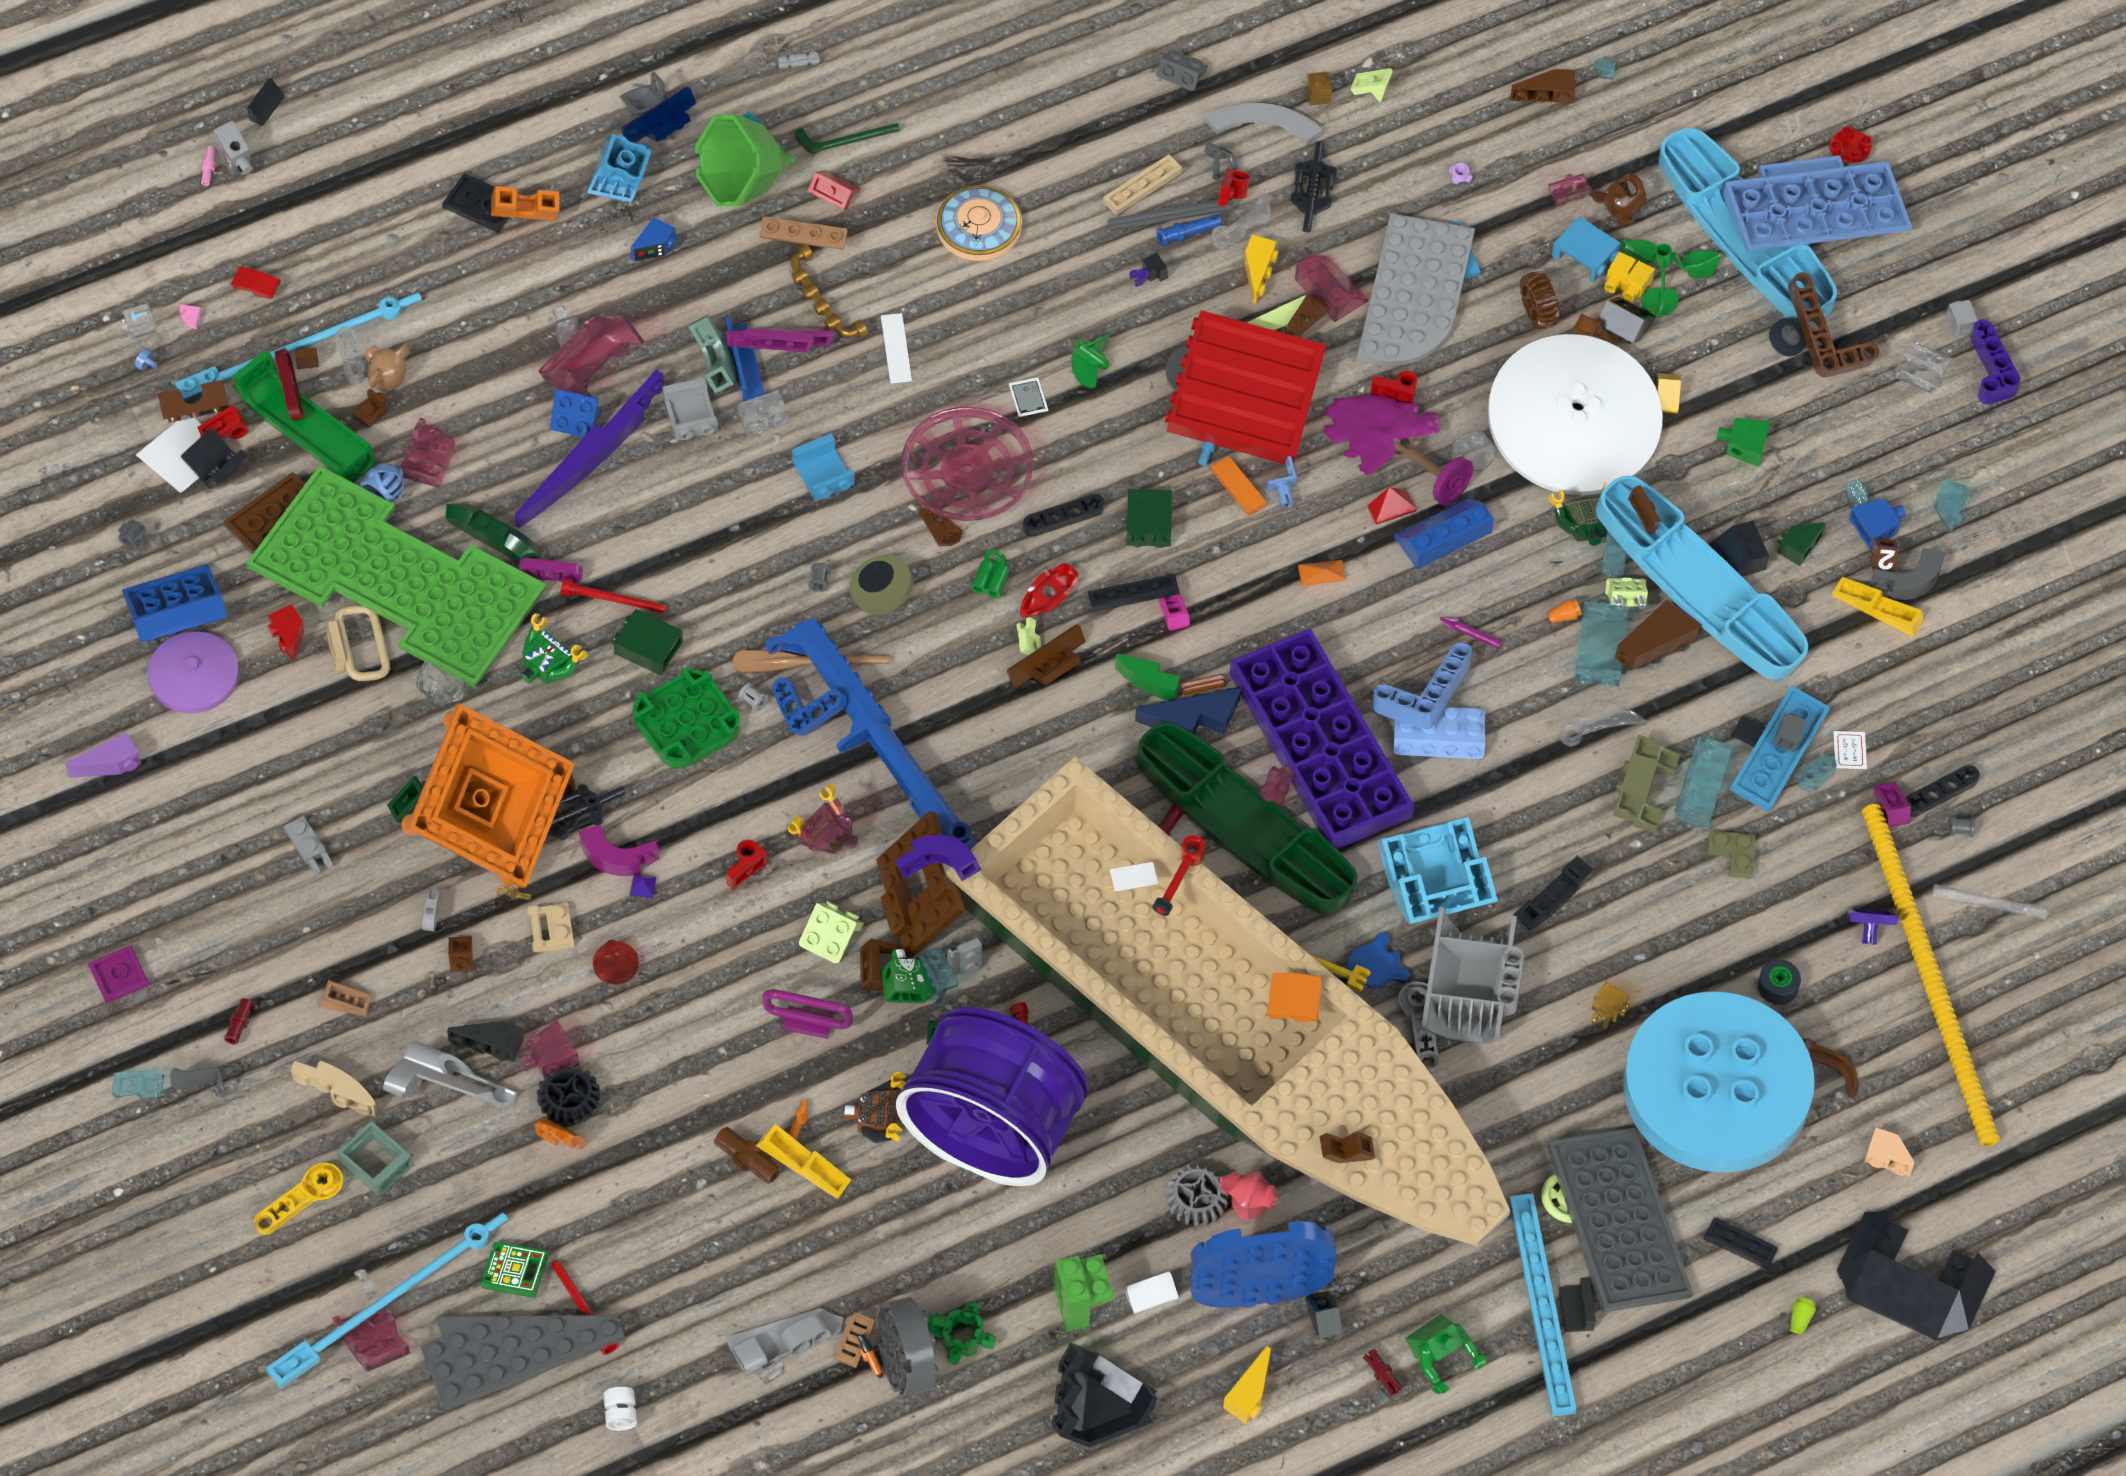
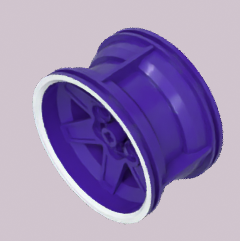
(992, 1096)

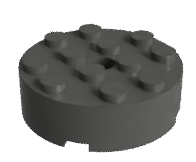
(906, 1347)

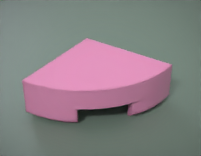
(190, 315)

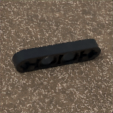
(1062, 512)
(1942, 793)

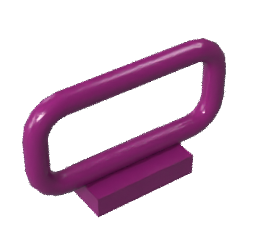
(805, 1020)

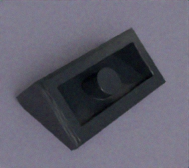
(265, 102)

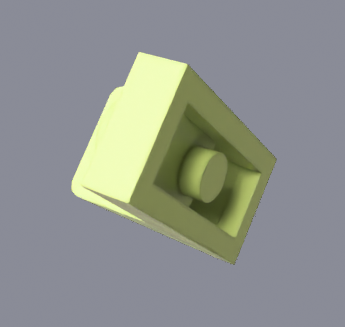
(1373, 82)

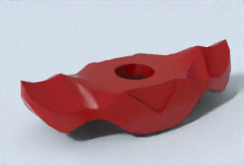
(1060, 578)

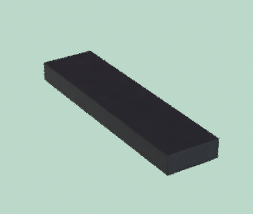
(1133, 592)

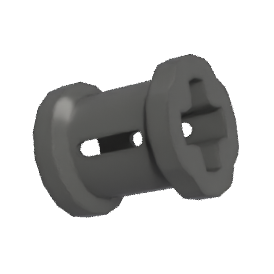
(820, 577)
(1962, 826)

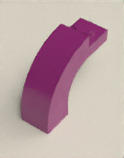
(614, 859)

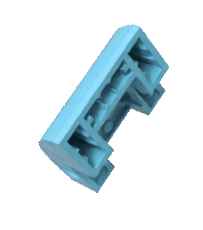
(1436, 870)

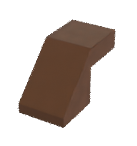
(1347, 1149)

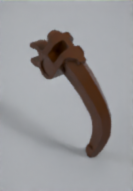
(1835, 1060)

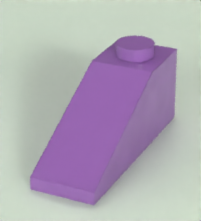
(107, 759)

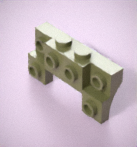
(1639, 773)

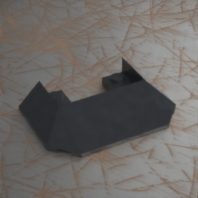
(1905, 1294)

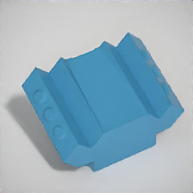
(619, 168)

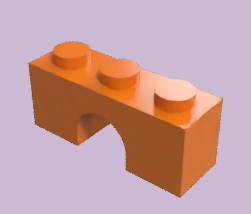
(540, 206)

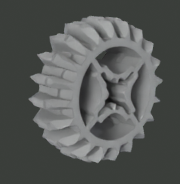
(1212, 1203)

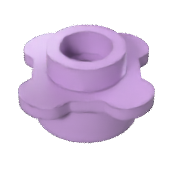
(1460, 168)

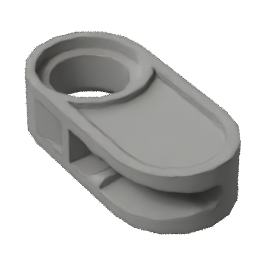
(431, 909)

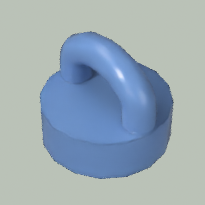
(144, 360)

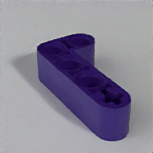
(1984, 340)

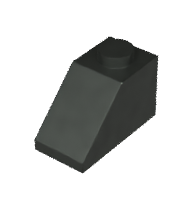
(1324, 1315)

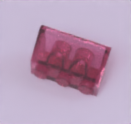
(1325, 280)

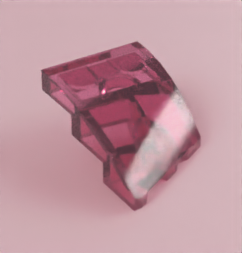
(427, 455)
(374, 1340)

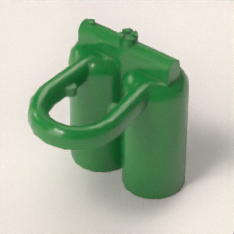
(991, 575)

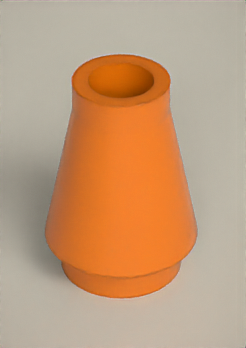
(1565, 611)

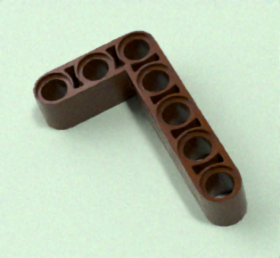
(1822, 334)

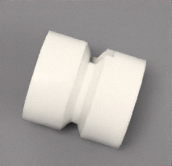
(620, 1408)

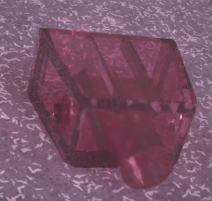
(550, 1050)

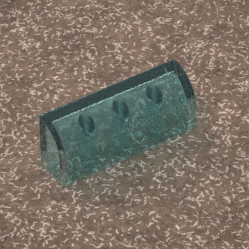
(1703, 782)

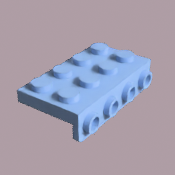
(1454, 735)

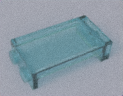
(1600, 633)

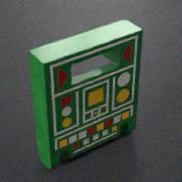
(509, 1266)

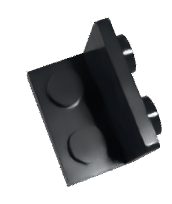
(211, 458)

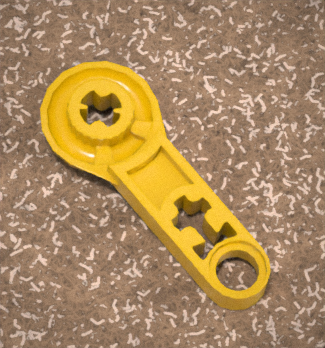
(302, 1196)

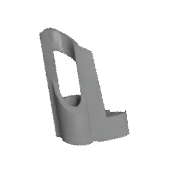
(438, 1067)

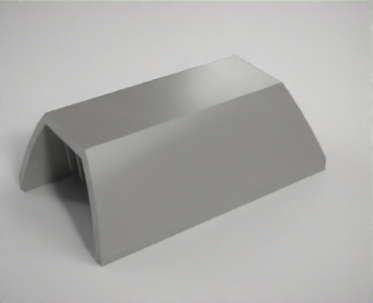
(1471, 983)

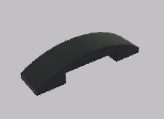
(1555, 894)

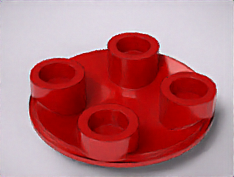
(1850, 145)

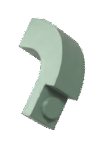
(719, 358)

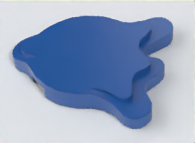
(1382, 964)

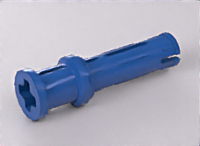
(1180, 231)

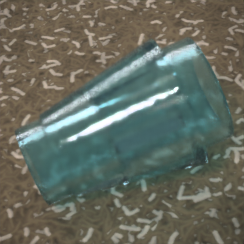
(1857, 492)

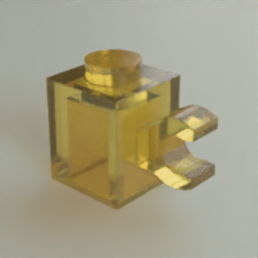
(1609, 1004)

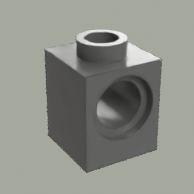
(1789, 732)

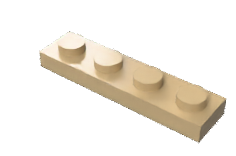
(1142, 185)

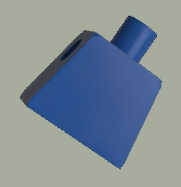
(1876, 520)

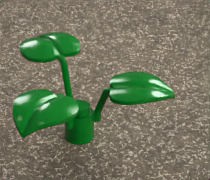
(1697, 263)

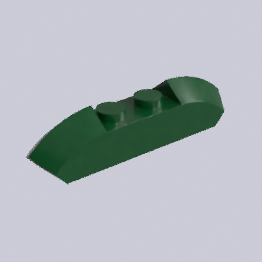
(491, 531)

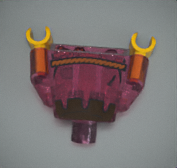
(827, 828)

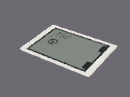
(1028, 397)

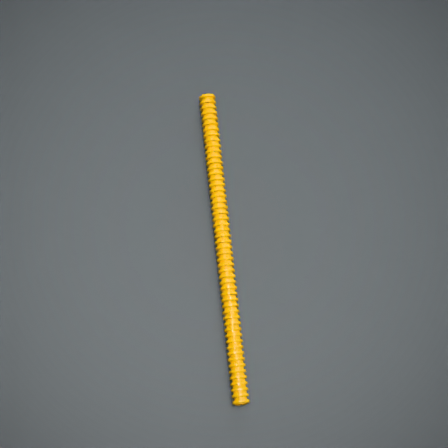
(1930, 975)

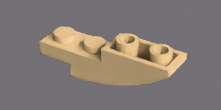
(343, 1088)

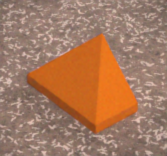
(1321, 572)

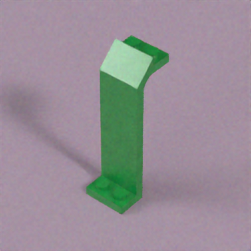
(317, 433)

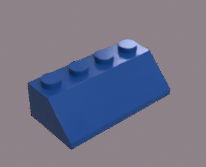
(1445, 532)

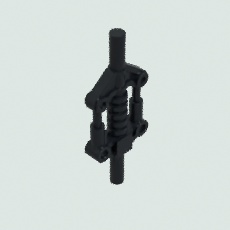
(1315, 170)
(592, 804)

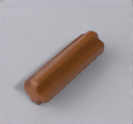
(1202, 684)

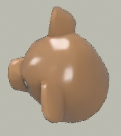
(386, 367)

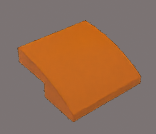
(1295, 997)

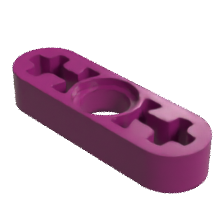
(551, 570)

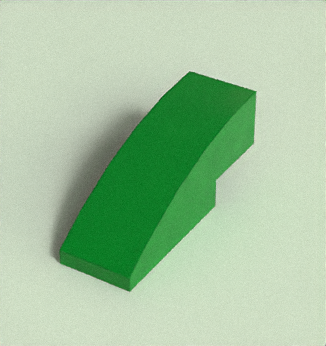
(1148, 677)

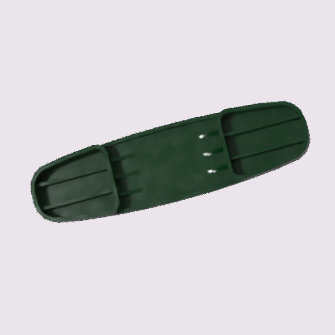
(1244, 823)

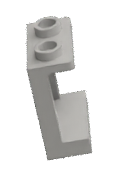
(689, 409)

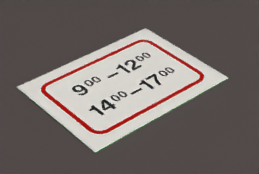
(1850, 750)

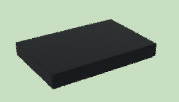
(472, 201)

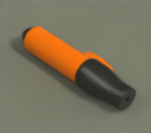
(869, 1355)

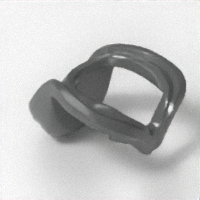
(1217, 153)

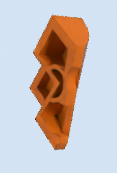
(555, 1133)

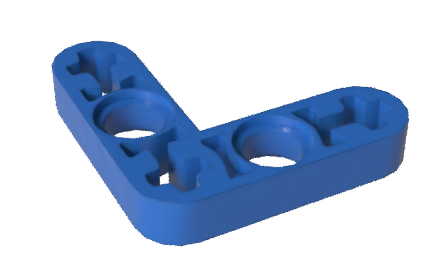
(806, 713)

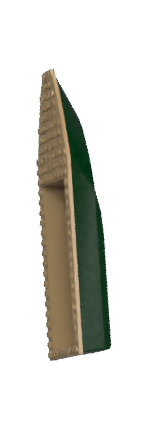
(1195, 1003)

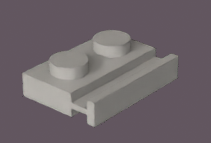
(966, 957)

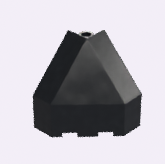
(1098, 1398)

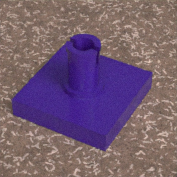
(1871, 919)

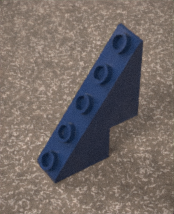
(1207, 710)

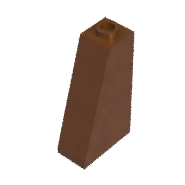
(1657, 636)

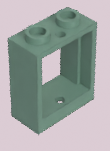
(390, 1173)

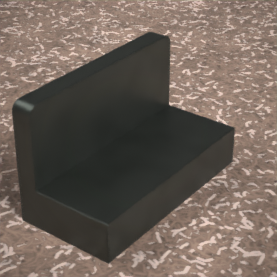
(1578, 1307)

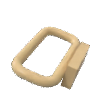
(340, 647)

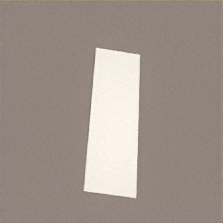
(896, 348)

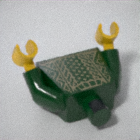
(1579, 518)

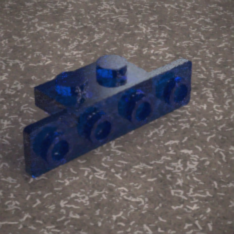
(662, 118)

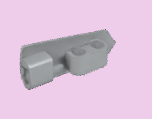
(792, 1335)

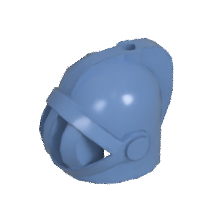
(385, 481)

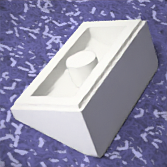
(1151, 1292)

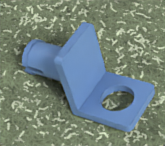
(1283, 485)

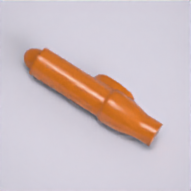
(799, 1120)

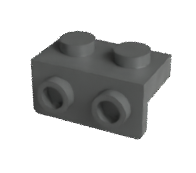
(1181, 69)

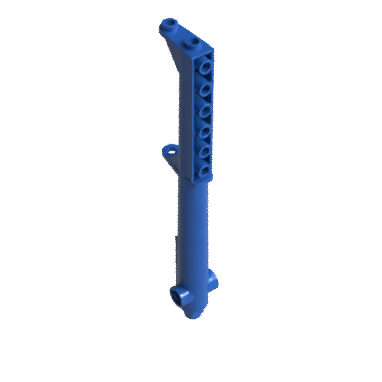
(870, 724)

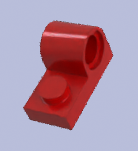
(1234, 186)
(1396, 389)
(226, 423)
(746, 864)

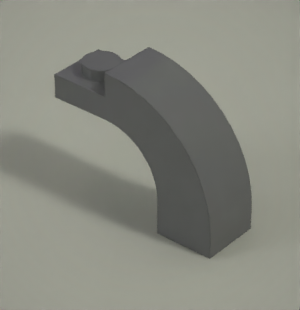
(1914, 583)

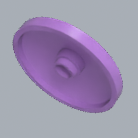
(193, 672)

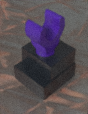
(1152, 267)

